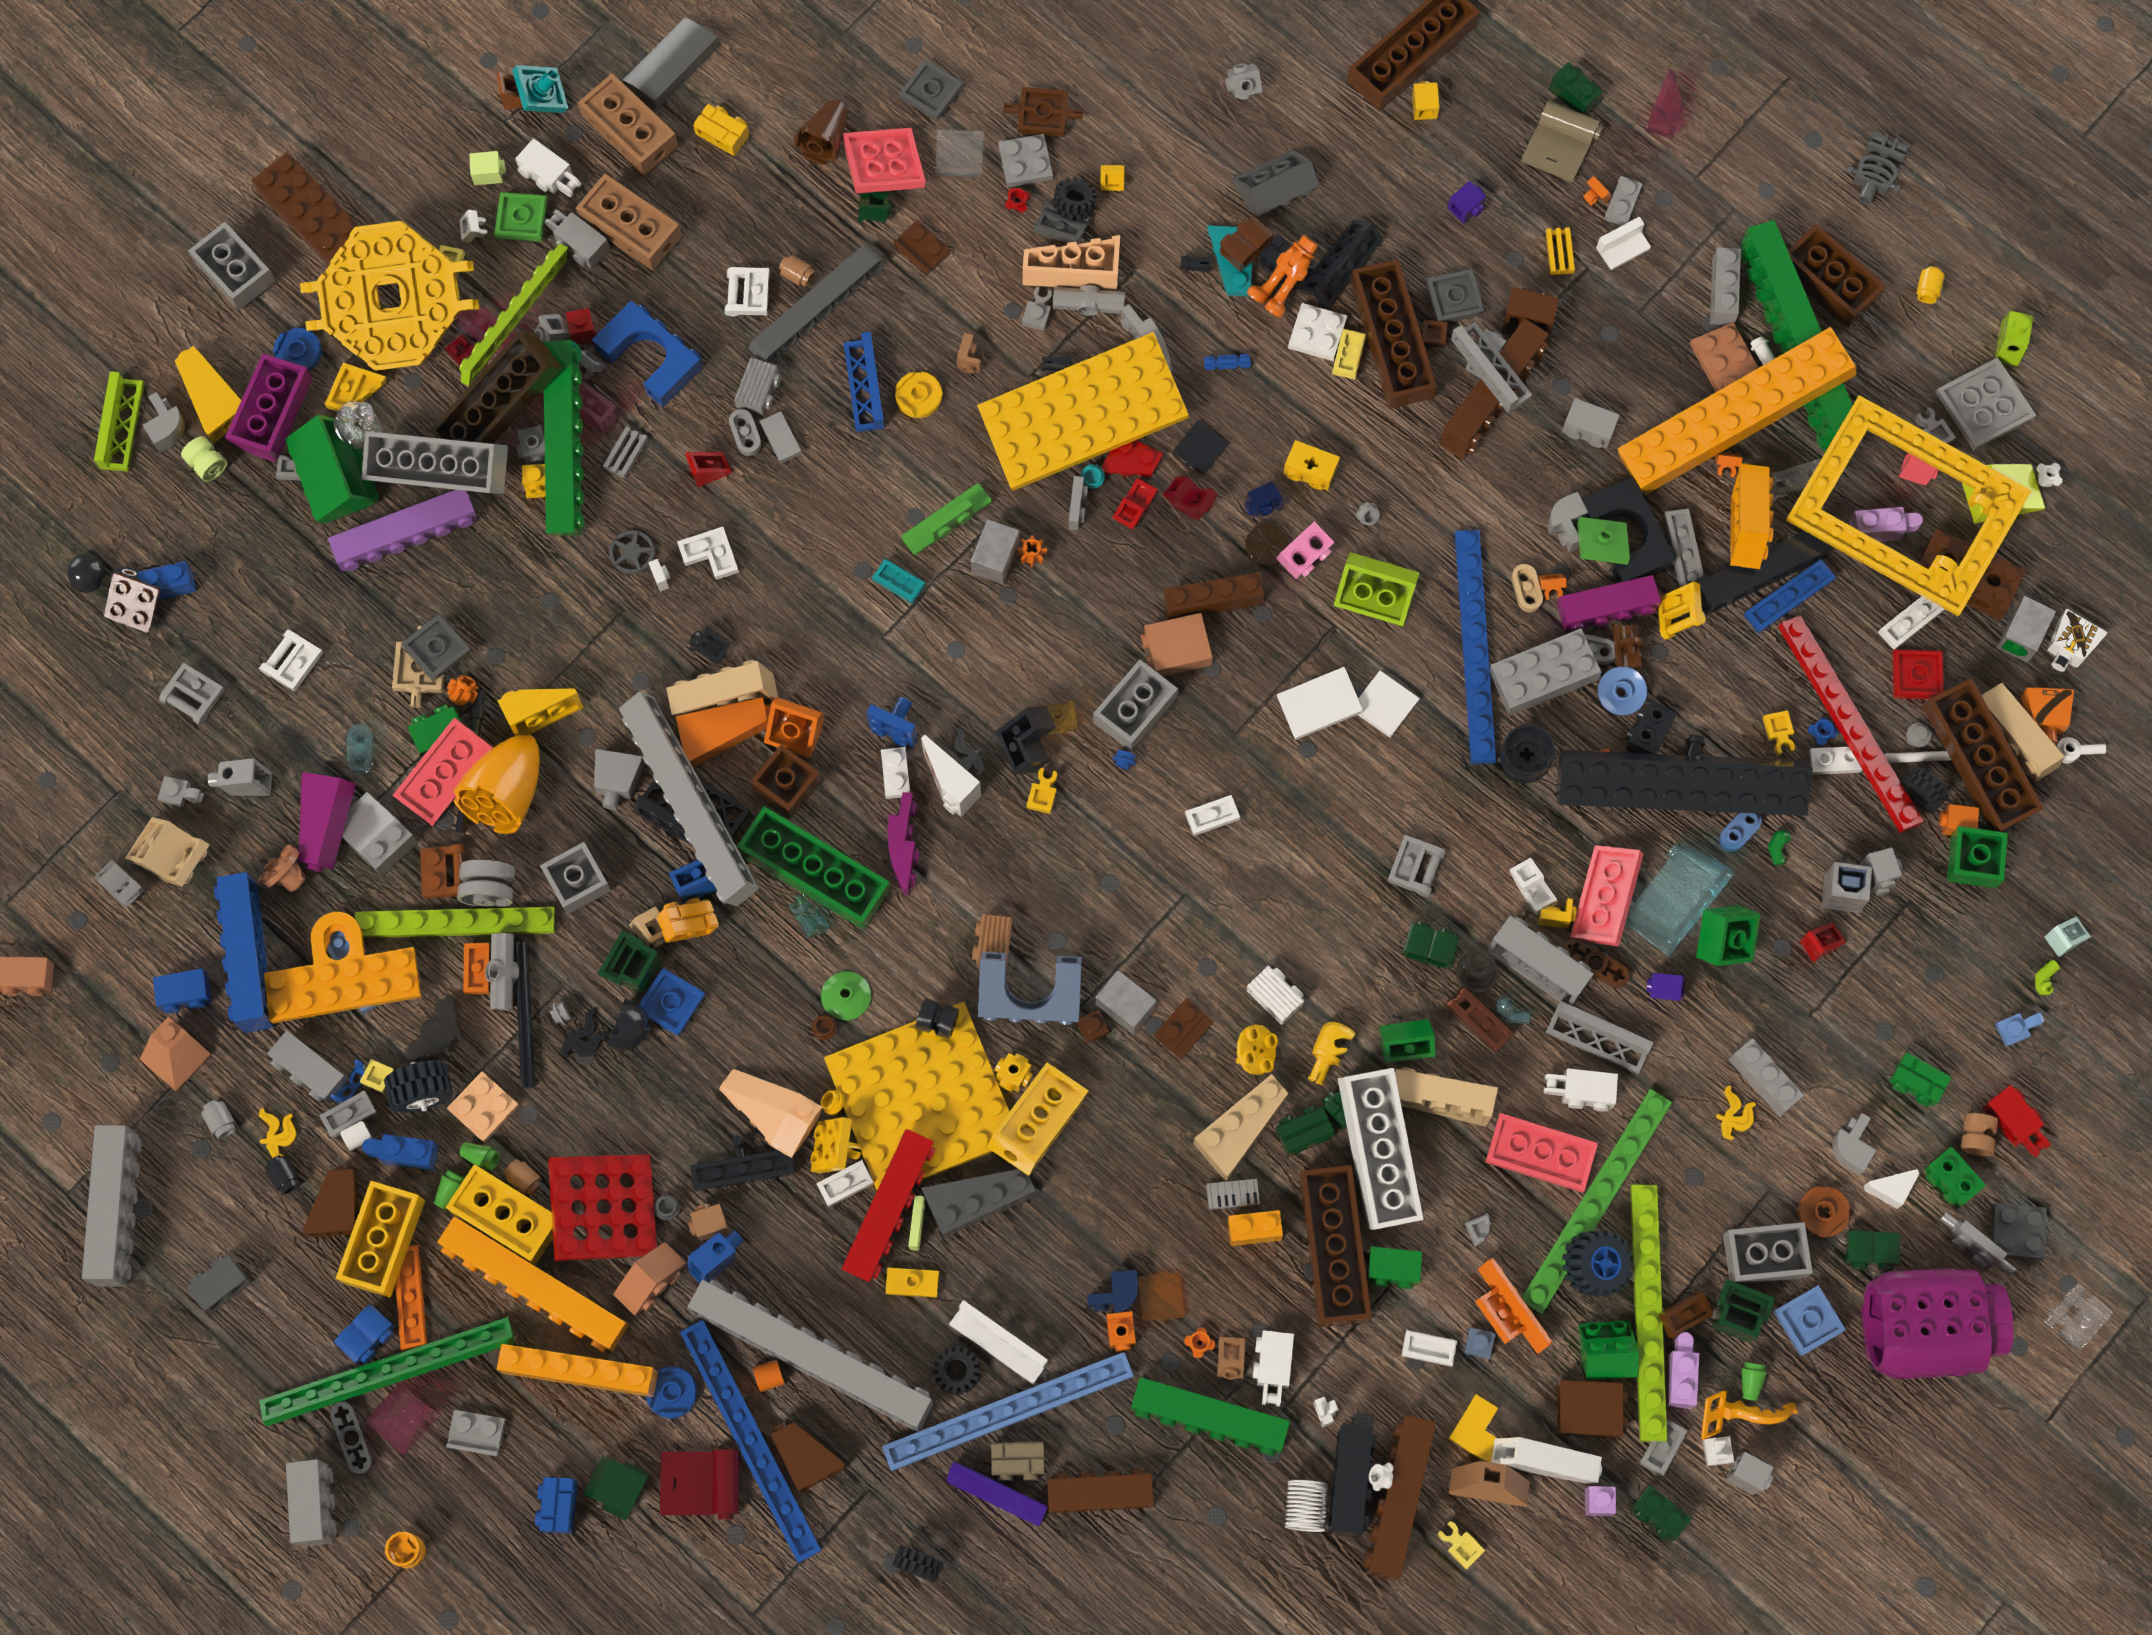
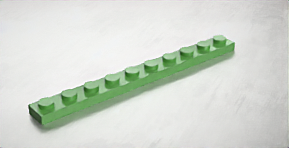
(1597, 1197)

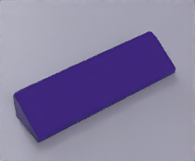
(996, 1494)

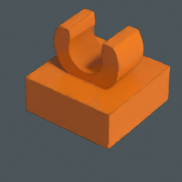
(1597, 191)
(1728, 460)
(1552, 582)

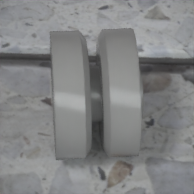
(486, 883)

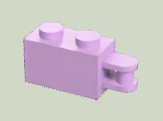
(1885, 523)
(1682, 1374)

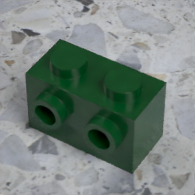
(1575, 89)
(1660, 1513)

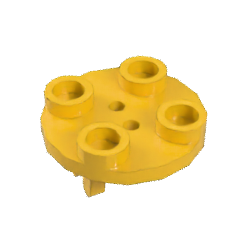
(1256, 1049)

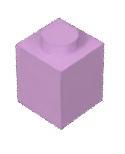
(1600, 1501)

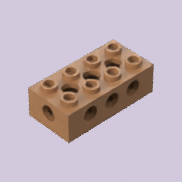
(628, 124)
(629, 222)

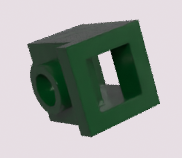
(874, 206)

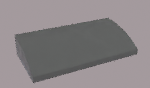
(671, 62)

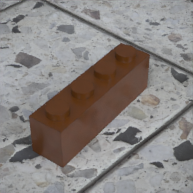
(1214, 596)
(1100, 1493)

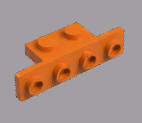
(1507, 1309)

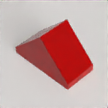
(707, 466)
(1822, 941)

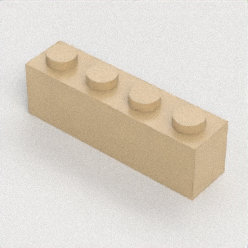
(2022, 733)

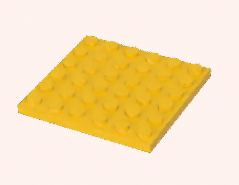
(921, 1086)

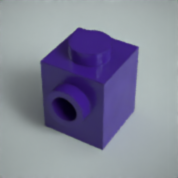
(1467, 202)
(1666, 986)

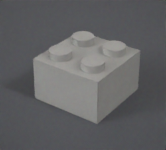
(575, 878)

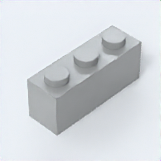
(1725, 286)
(306, 1067)
(1766, 1077)

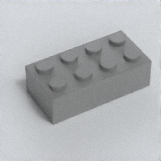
(1545, 672)
(1540, 961)

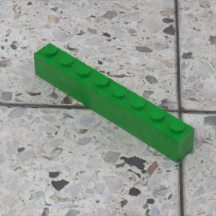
(563, 443)

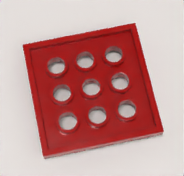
(565, 1220)

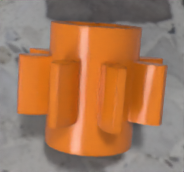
(1032, 545)
(462, 690)

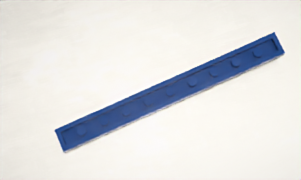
(1475, 647)
(750, 1441)

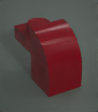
(1189, 497)

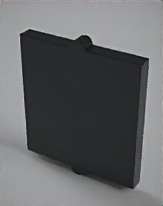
(1200, 447)

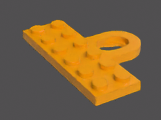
(342, 983)

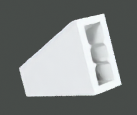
(1547, 1460)

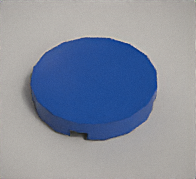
(298, 347)
(674, 1393)

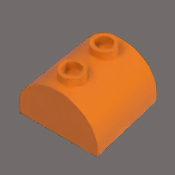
(793, 727)

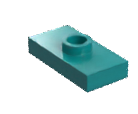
(898, 581)

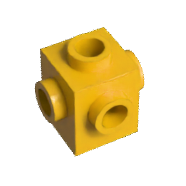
(1013, 1081)

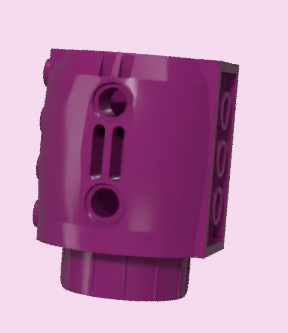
(1935, 1323)

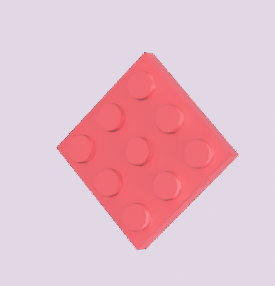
(883, 160)

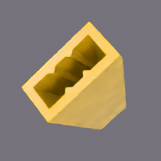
(209, 393)

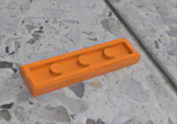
(411, 1302)

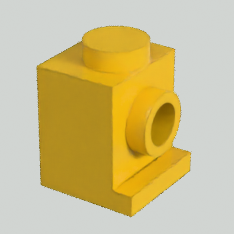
(534, 480)

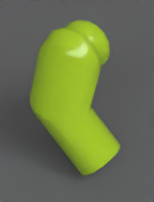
(2042, 978)

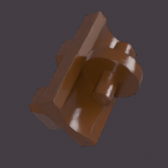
(1627, 646)

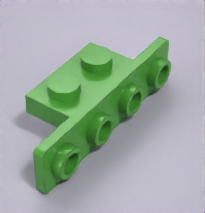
(946, 519)

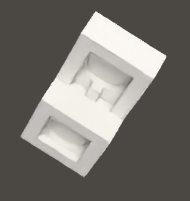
(1532, 886)

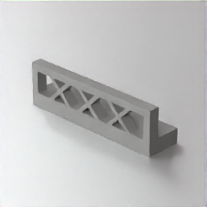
(1487, 370)
(1601, 1028)

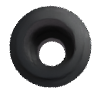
(282, 1174)

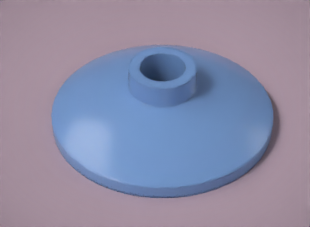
(1630, 682)

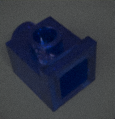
(1263, 500)

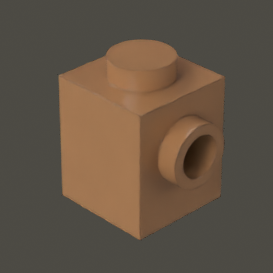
(707, 1221)

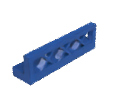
(872, 380)

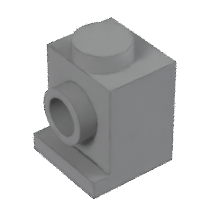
(546, 327)

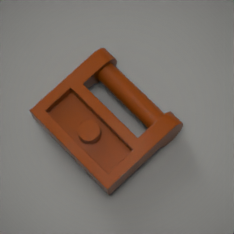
(435, 873)

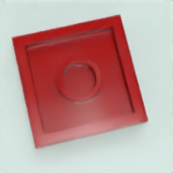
(1917, 674)

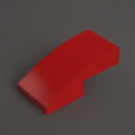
(1135, 504)

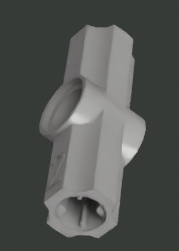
(1088, 300)
(502, 971)

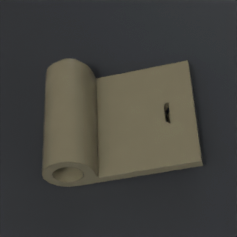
(1561, 141)

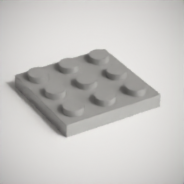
(1985, 404)

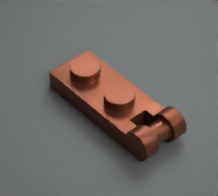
(1479, 1019)

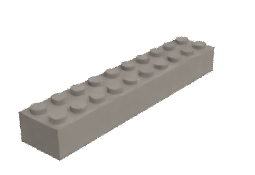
(810, 1355)

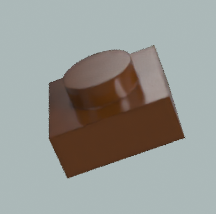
(1434, 333)
(1092, 1026)

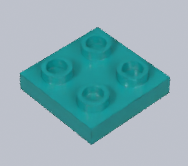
(540, 89)

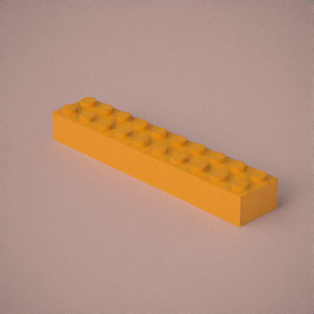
(1737, 411)

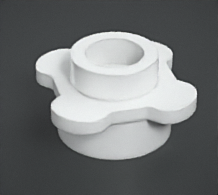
(2046, 481)
(1381, 1476)

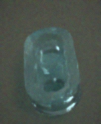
(359, 750)

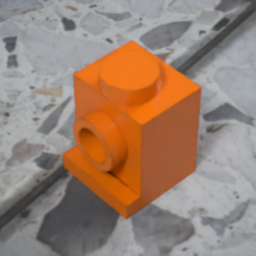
(1117, 1320)

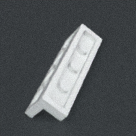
(998, 1342)

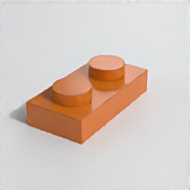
(475, 961)

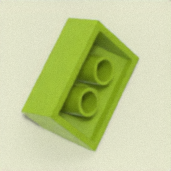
(1376, 589)

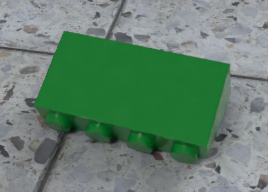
(330, 471)

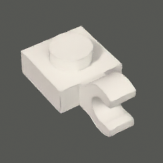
(1325, 1411)

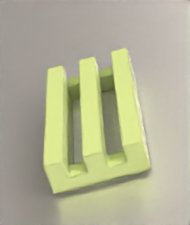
(917, 1223)

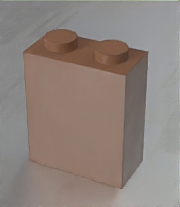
(1177, 645)

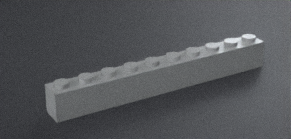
(688, 799)

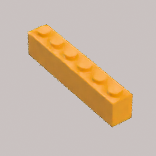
(577, 1370)

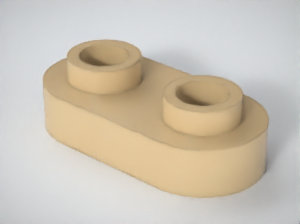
(1527, 589)

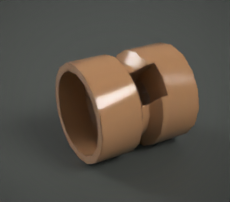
(1979, 1134)

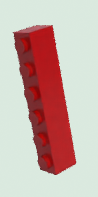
(885, 1210)

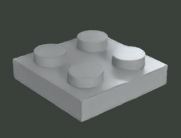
(1025, 160)

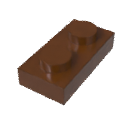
(1686, 1314)

